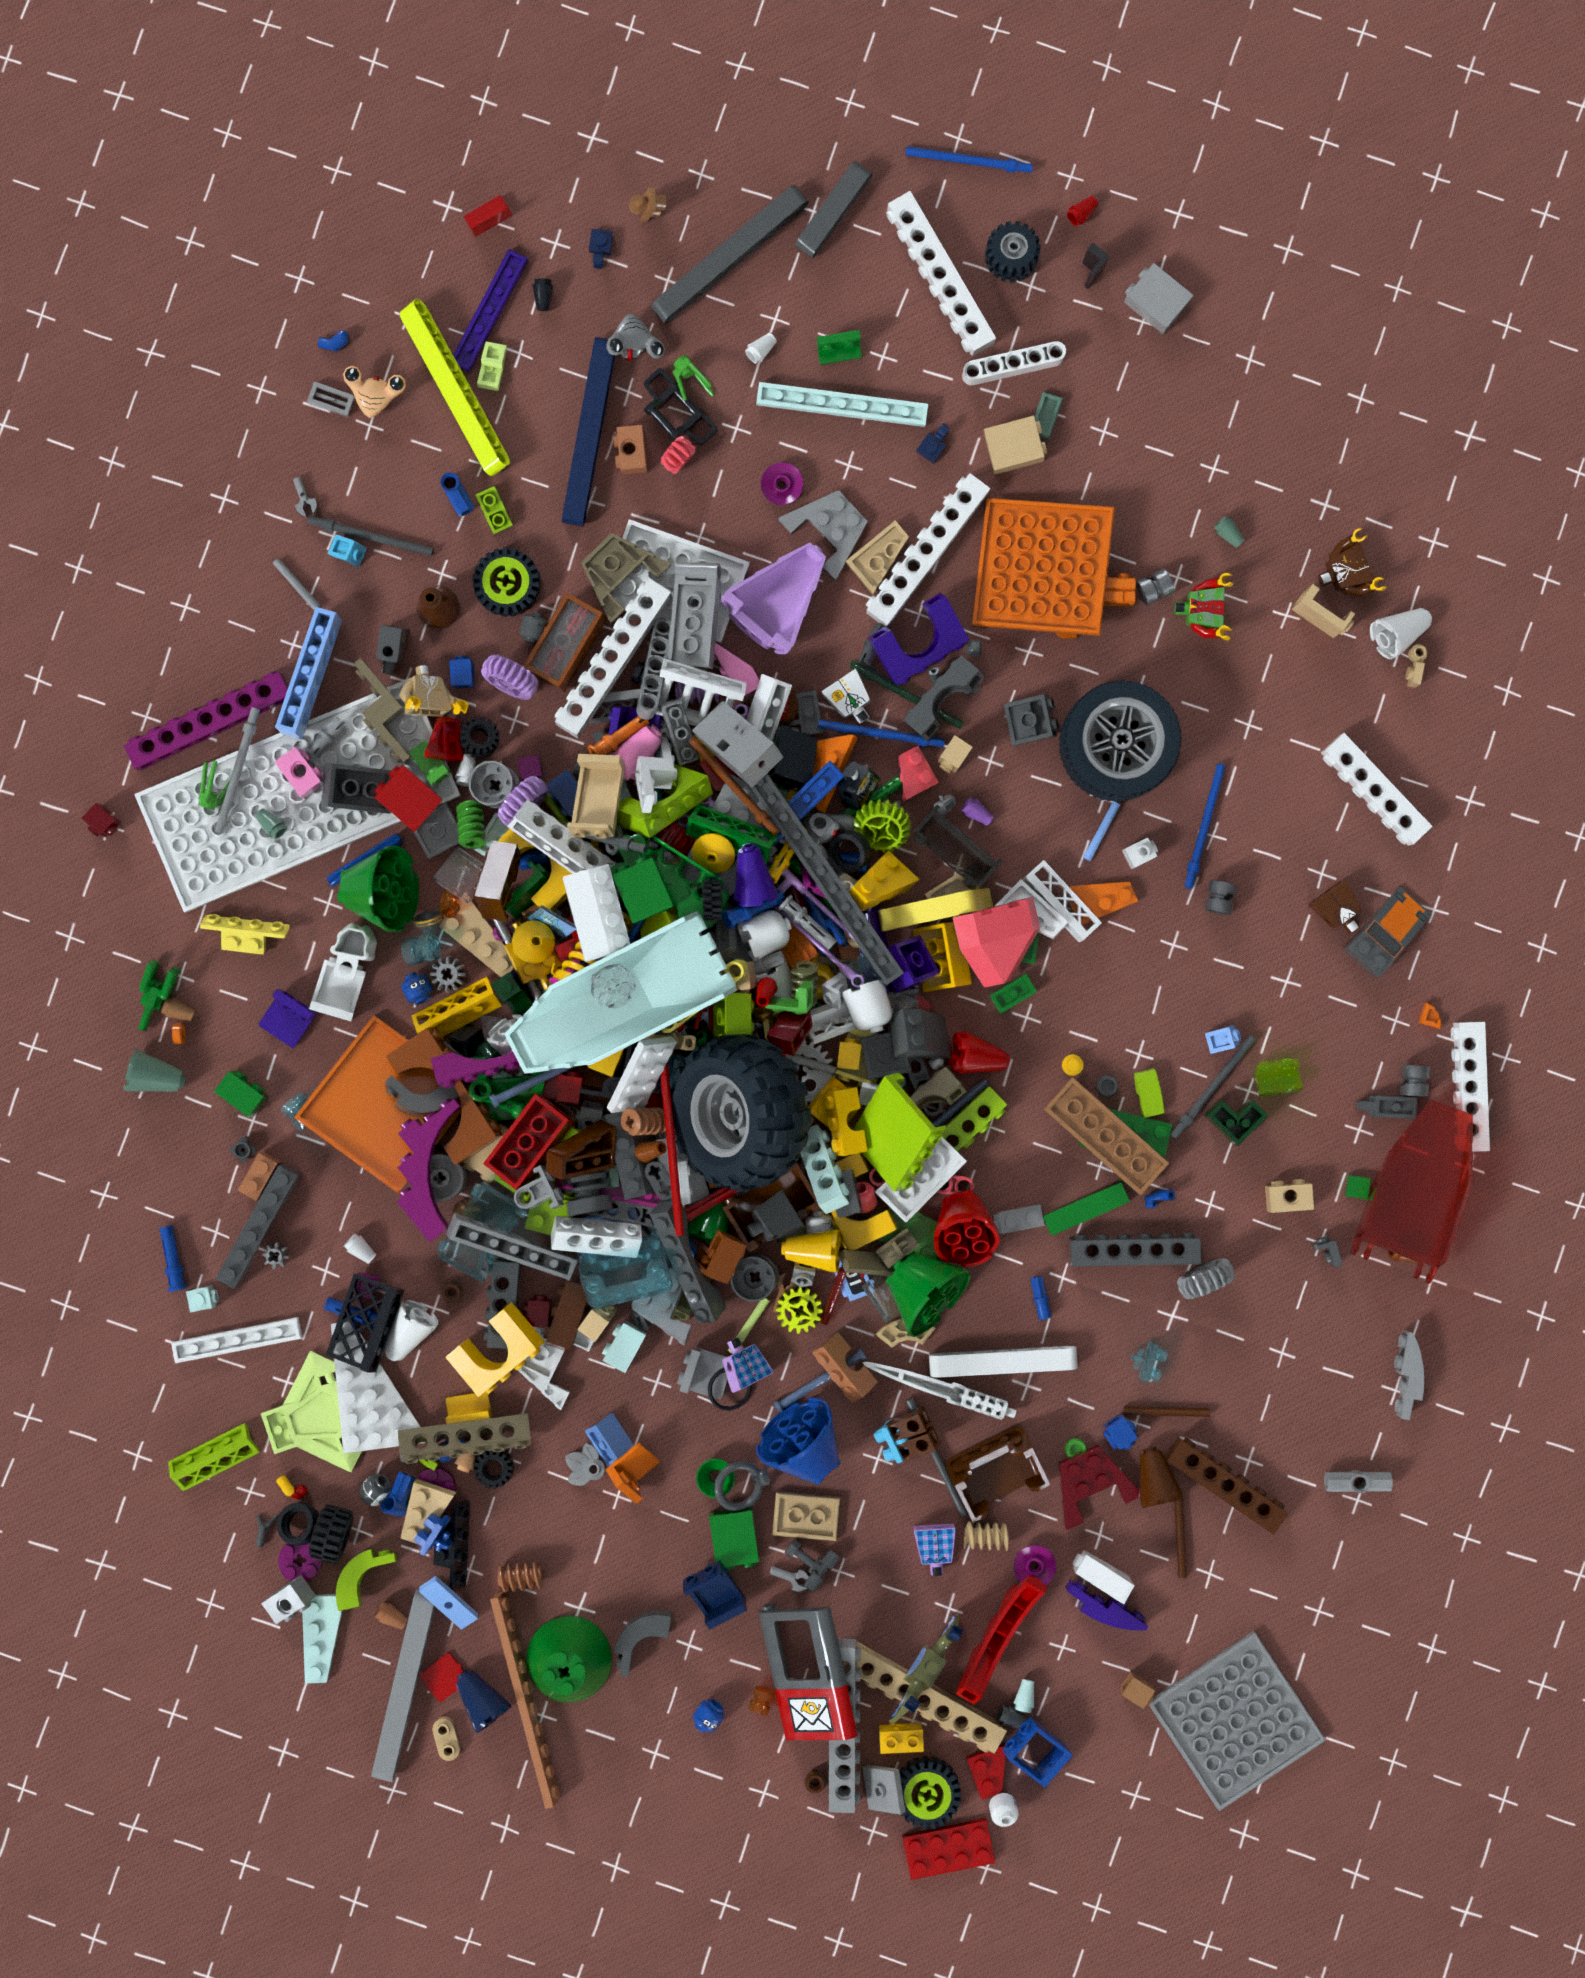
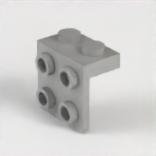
(700, 1369)

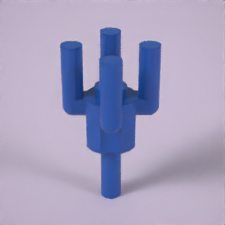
(826, 923)

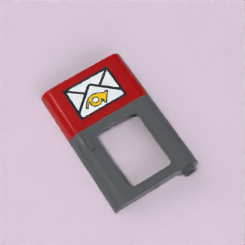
(809, 1706)

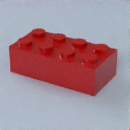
(527, 1142)

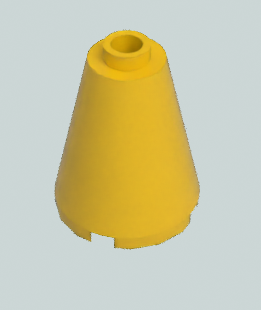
(814, 1249)

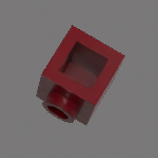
(101, 821)
(538, 1311)

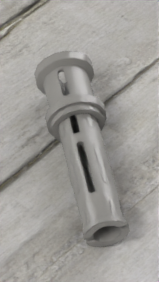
(800, 916)

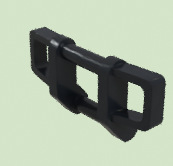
(697, 414)

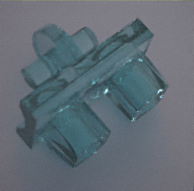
(1147, 1370)

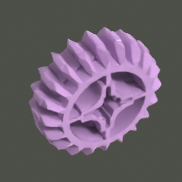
(509, 677)
(531, 789)

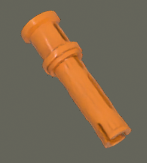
(610, 742)

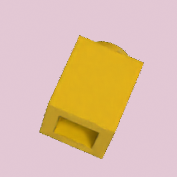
(849, 1054)

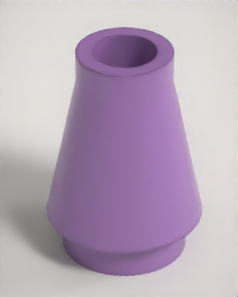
(976, 810)

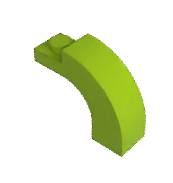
(348, 1584)

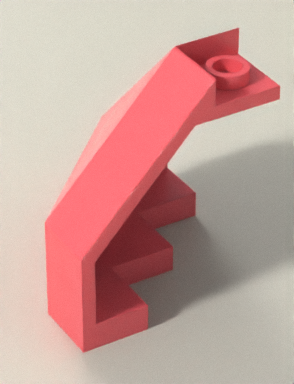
(997, 939)

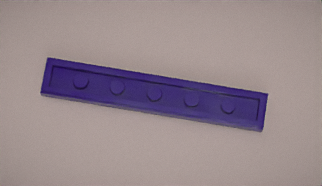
(489, 309)

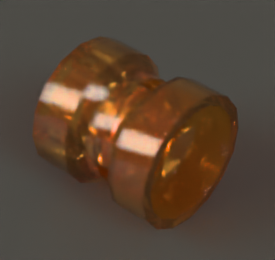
(761, 1700)

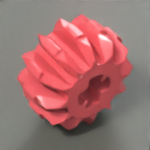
(678, 454)

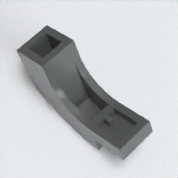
(418, 1104)
(644, 1625)

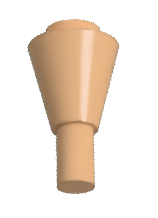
(466, 1462)

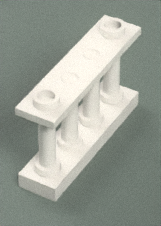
(701, 679)

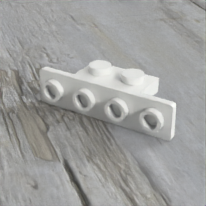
(684, 1172)

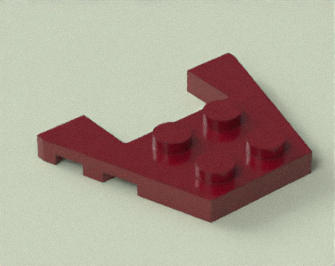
(1089, 1474)

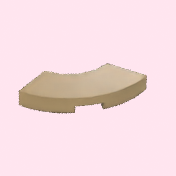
(895, 1332)

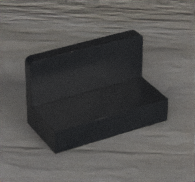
(1095, 260)

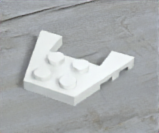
(542, 1367)

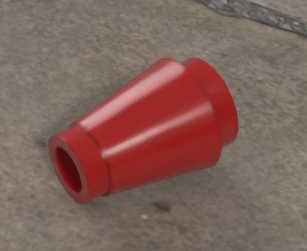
(1082, 210)
(765, 989)

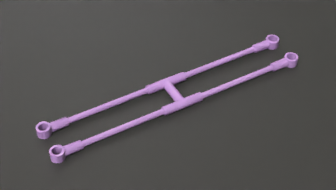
(791, 879)

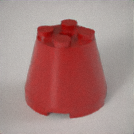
(965, 1230)

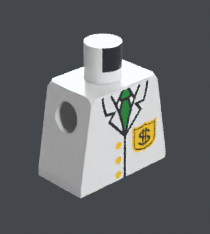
(848, 697)

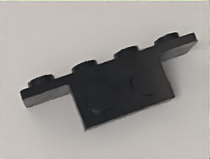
(457, 1554)

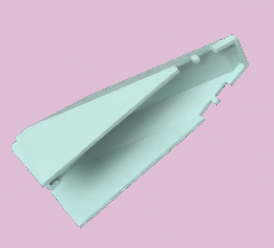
(672, 980)

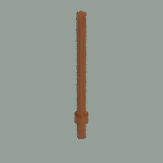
(760, 815)

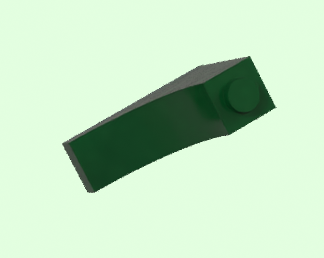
(513, 993)

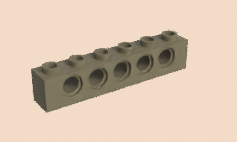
(454, 1432)

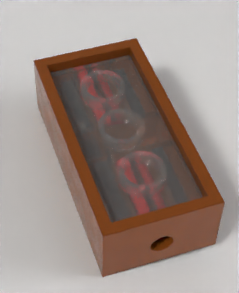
(565, 642)

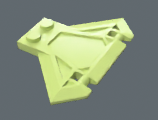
(311, 1416)

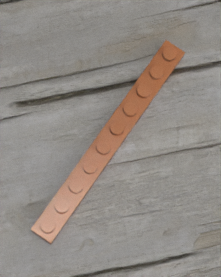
(523, 1693)

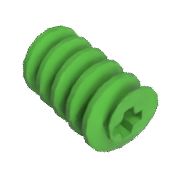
(470, 824)

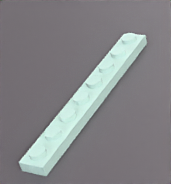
(842, 404)

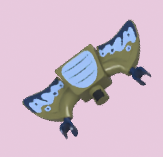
(927, 1668)

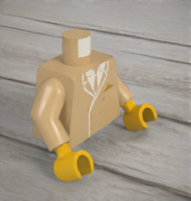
(429, 696)

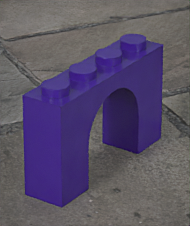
(947, 637)

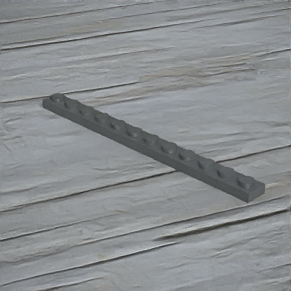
(827, 880)

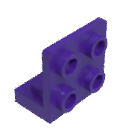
(287, 1018)

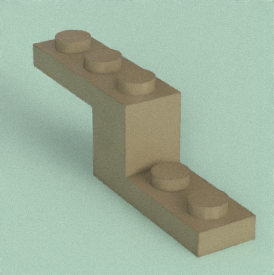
(382, 712)

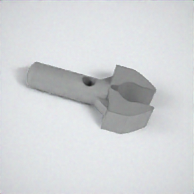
(304, 498)
(792, 1577)

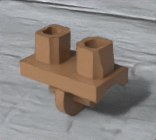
(648, 205)

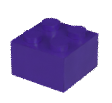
(915, 963)

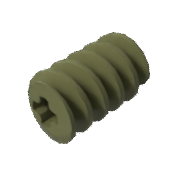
(805, 971)

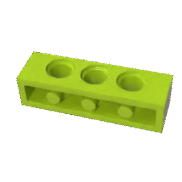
(970, 1112)

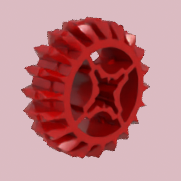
(676, 838)

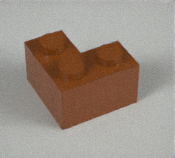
(720, 1257)

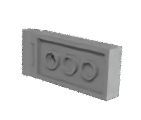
(693, 627)

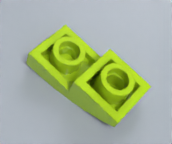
(494, 510)
(1149, 1093)

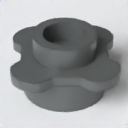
(242, 1156)

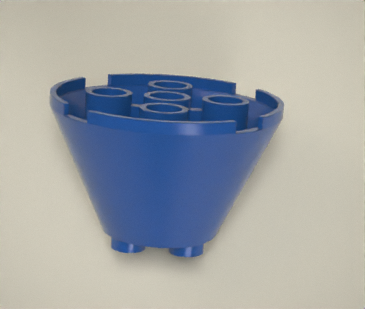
(801, 1441)

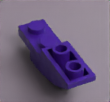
(1110, 1613)

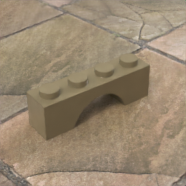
(940, 1088)

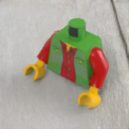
(1206, 608)

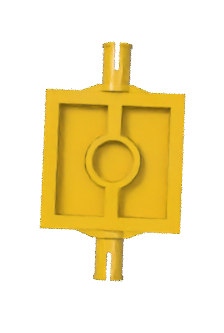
(529, 971)

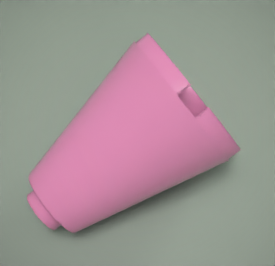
(642, 743)

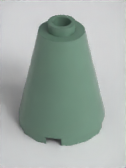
(152, 1075)

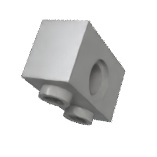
(289, 1599)

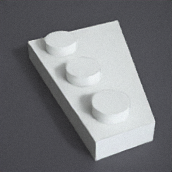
(1049, 919)

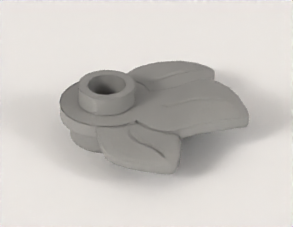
(581, 1465)

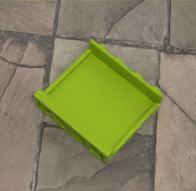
(897, 1134)

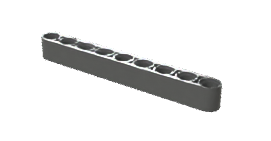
(729, 254)

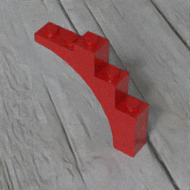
(999, 1631)

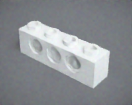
(596, 1236)

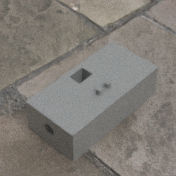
(737, 743)

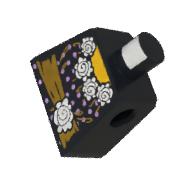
(857, 785)

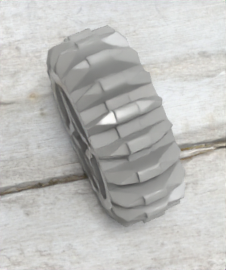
(1206, 1278)

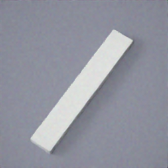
(237, 1340)

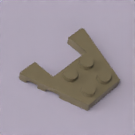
(612, 564)

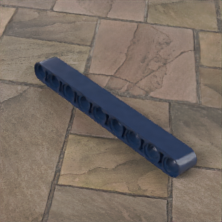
(588, 434)

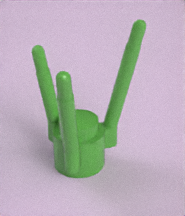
(686, 369)
(207, 797)

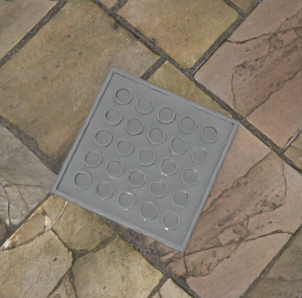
(1236, 1720)

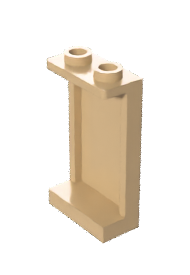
(597, 795)

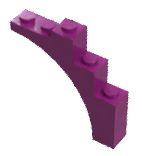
(416, 1168)

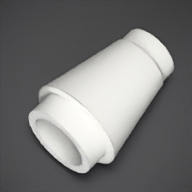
(760, 348)
(465, 769)
(359, 1248)

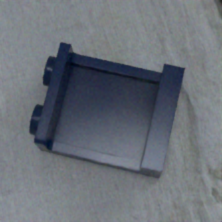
(715, 1594)

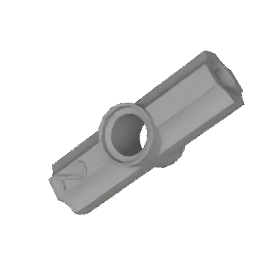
(1370, 1481)

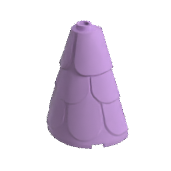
(776, 598)

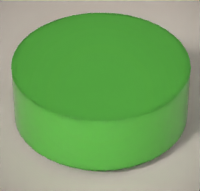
(1074, 1447)

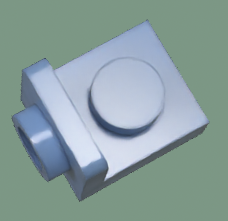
(1223, 1039)

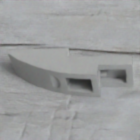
(1410, 1365)

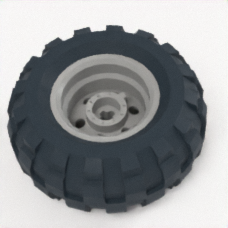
(739, 1112)

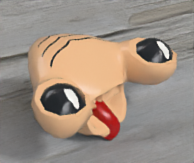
(373, 393)

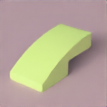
(492, 366)

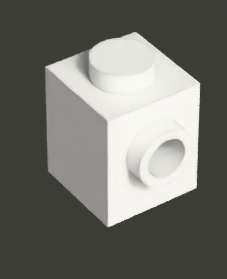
(1140, 852)

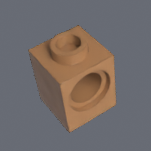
(1137, 1690)

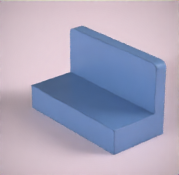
(609, 1439)

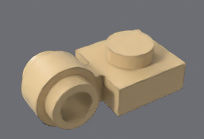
(1415, 671)

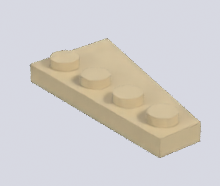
(477, 937)

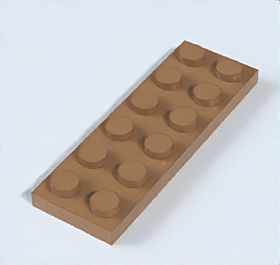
(1106, 1136)

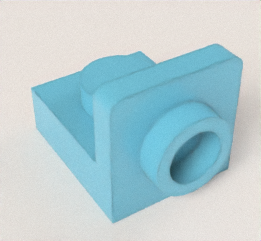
(347, 550)

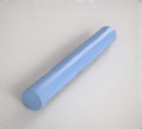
(1101, 831)

